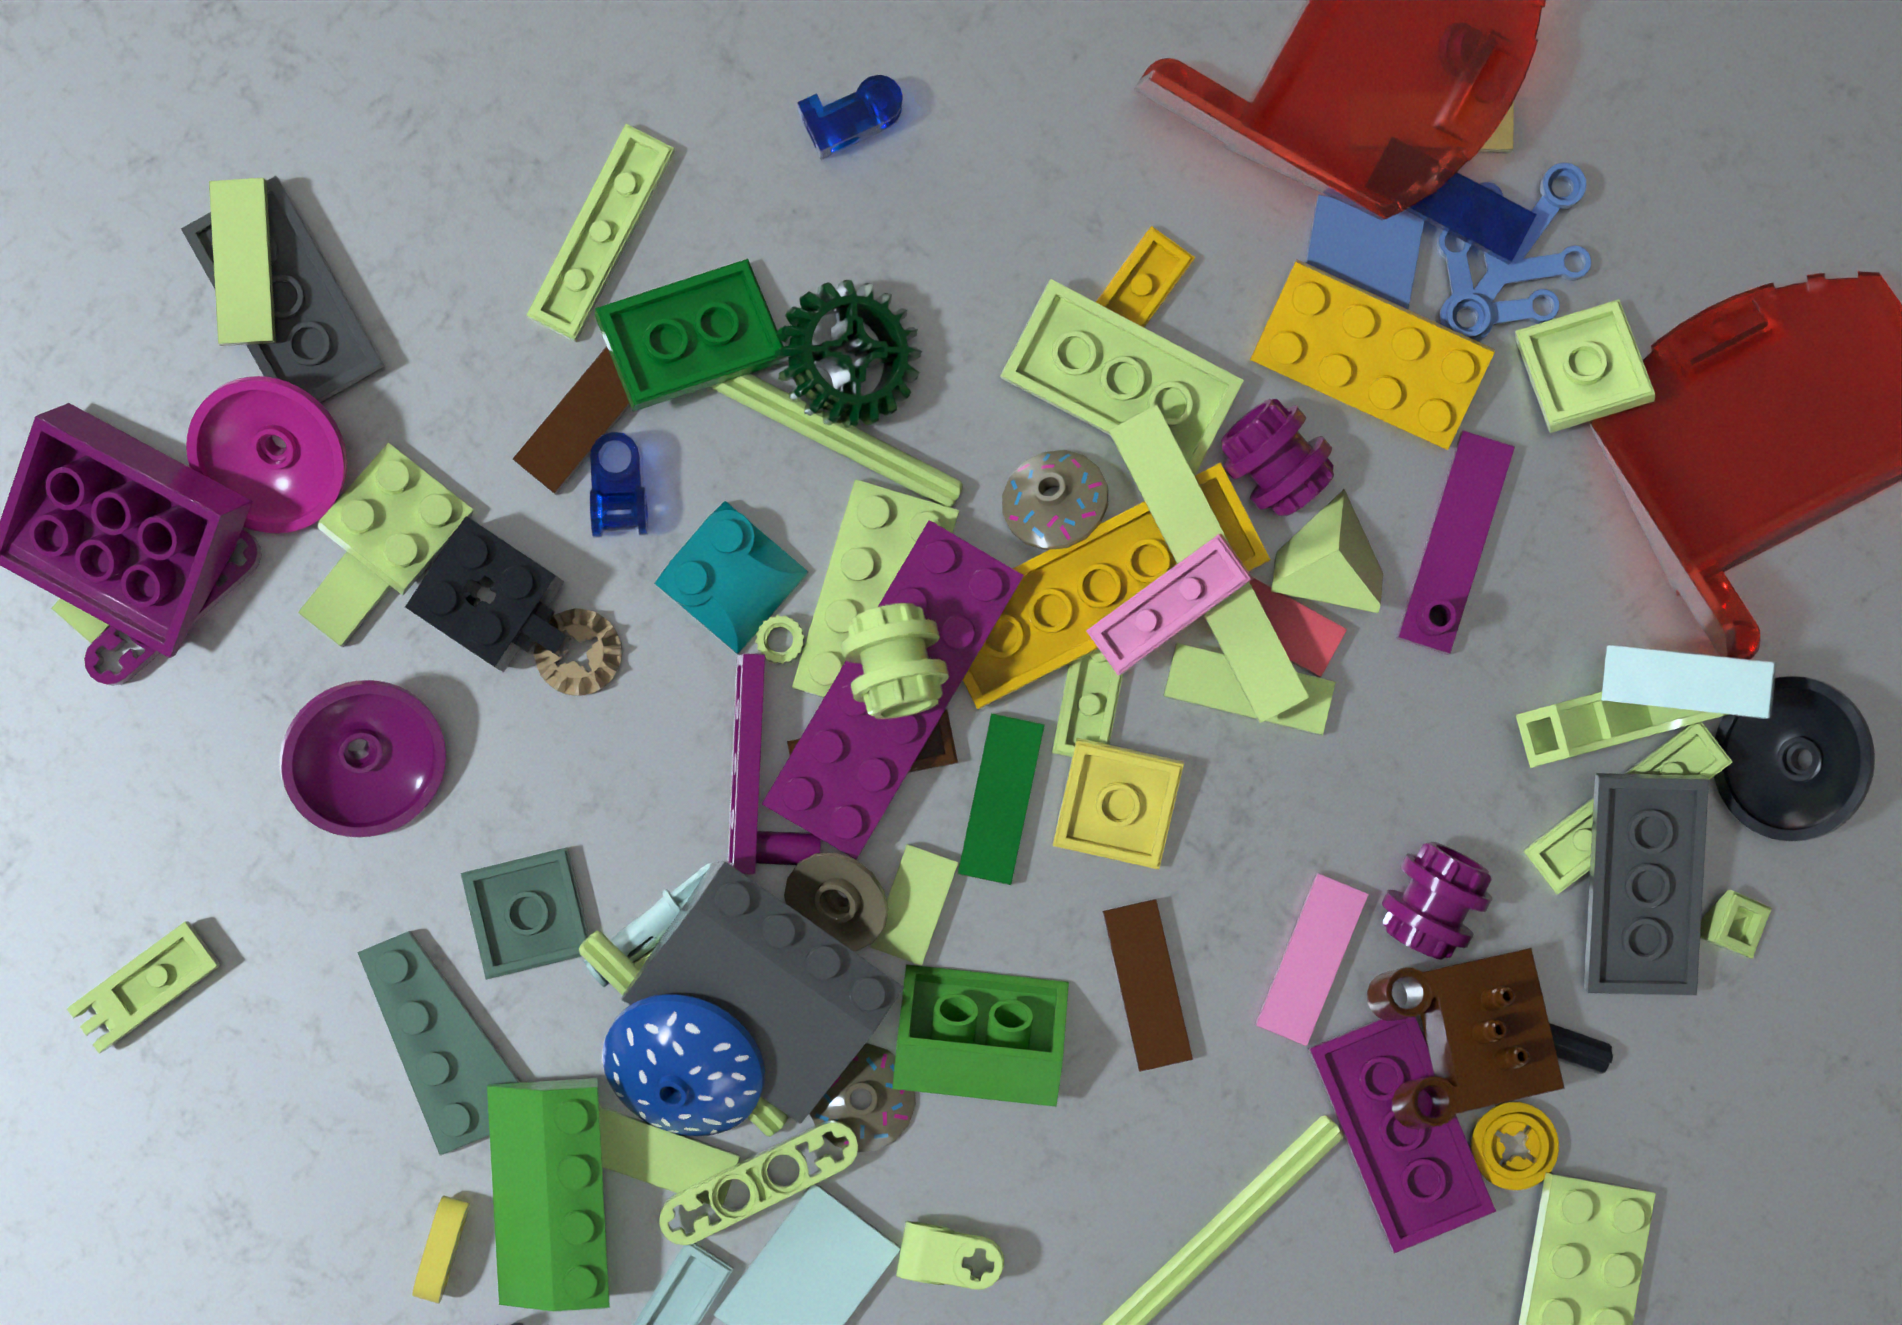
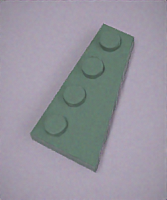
(436, 1041)

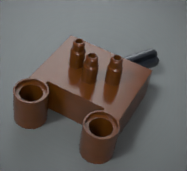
(1482, 1036)

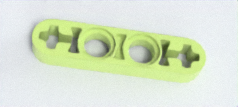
(762, 1190)

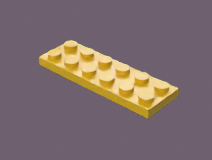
(1082, 584)

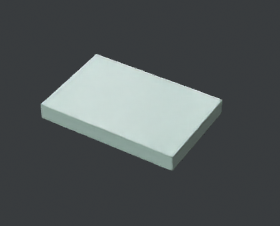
(811, 1267)

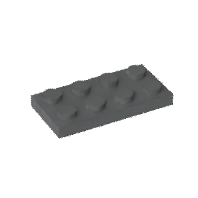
(315, 327)
(1646, 884)

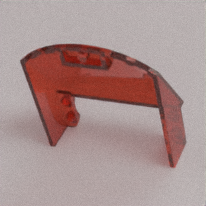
(1369, 95)
(1759, 431)

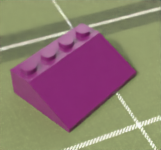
(117, 527)

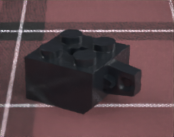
(515, 616)

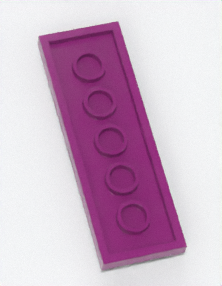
(855, 763)

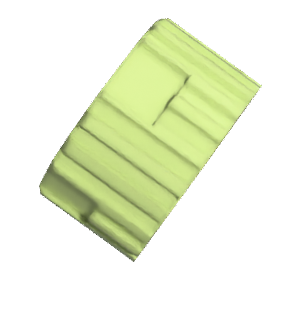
(764, 632)

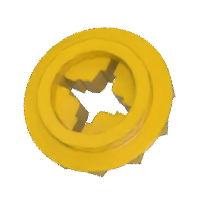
(1540, 1141)

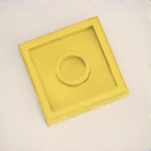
(1118, 803)

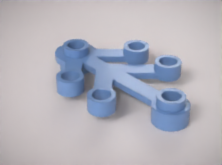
(1519, 270)

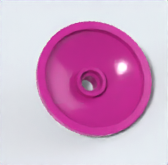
(235, 447)

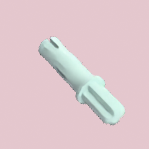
(649, 928)

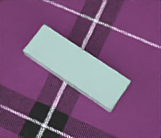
(1689, 681)

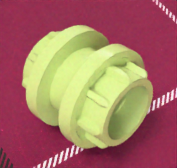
(895, 661)

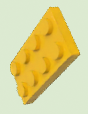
(1372, 354)

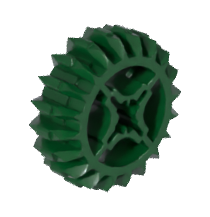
(845, 395)

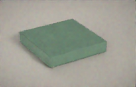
(526, 912)

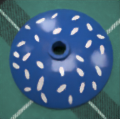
(683, 1065)

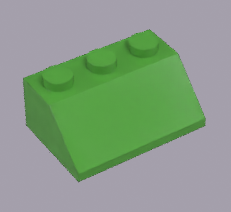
(981, 1035)

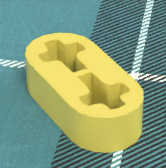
(440, 1249)

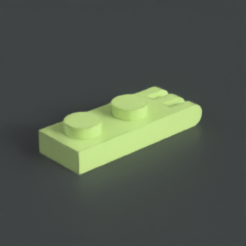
(145, 985)

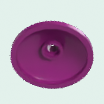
(367, 788)

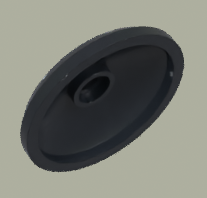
(1765, 781)

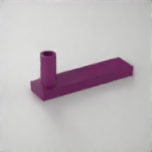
(1455, 542)
(745, 843)

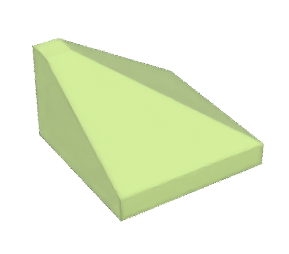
(1735, 923)

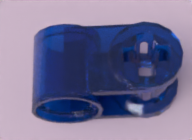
(617, 490)

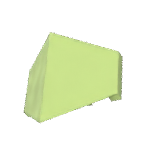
(1330, 561)

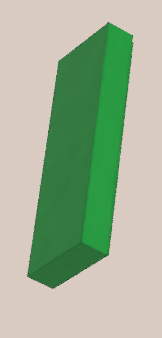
(1001, 799)

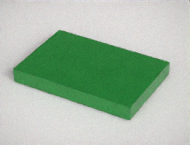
(689, 334)

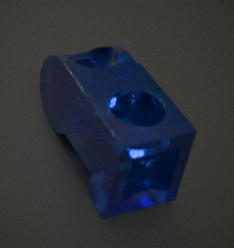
(852, 118)

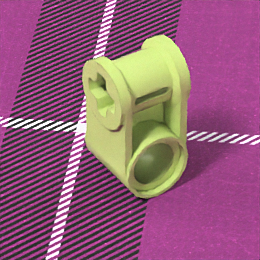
(937, 1256)

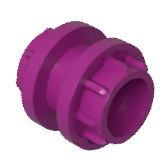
(1277, 457)
(1437, 900)

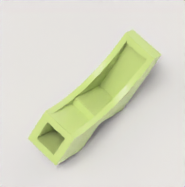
(1594, 724)

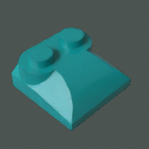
(730, 577)

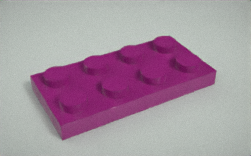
(1415, 1177)

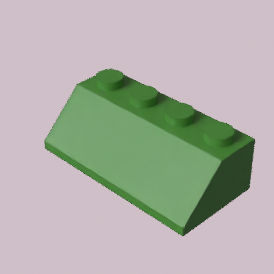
(548, 1195)

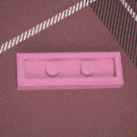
(1169, 604)
(1311, 959)

